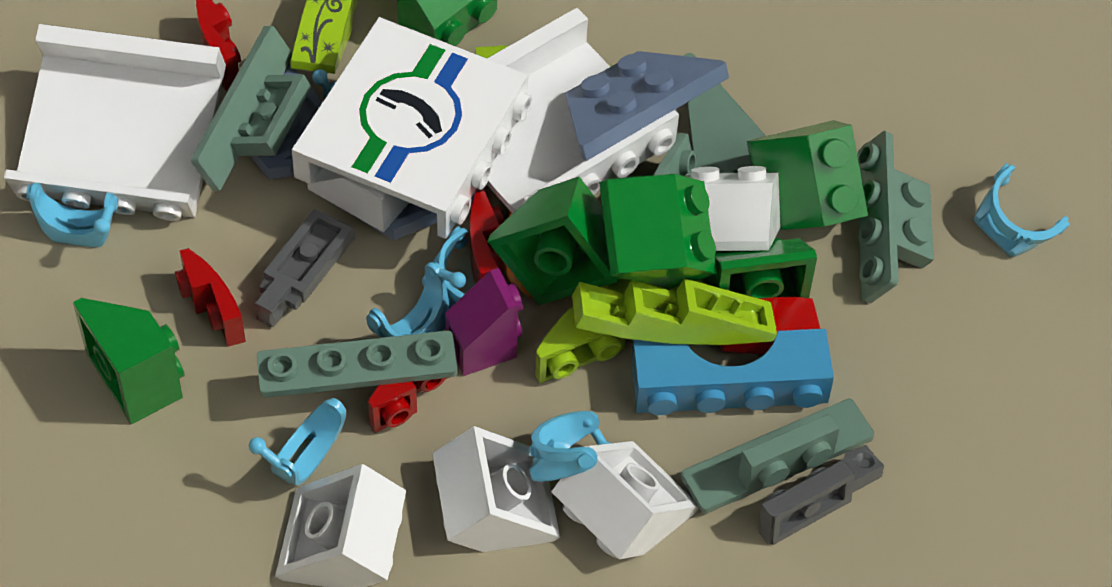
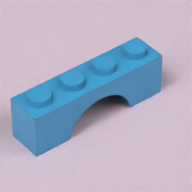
(676, 379)

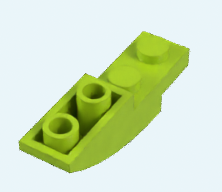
(570, 348)

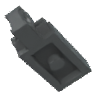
(302, 265)
(818, 495)

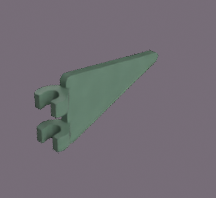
(720, 130)

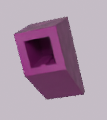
(485, 323)

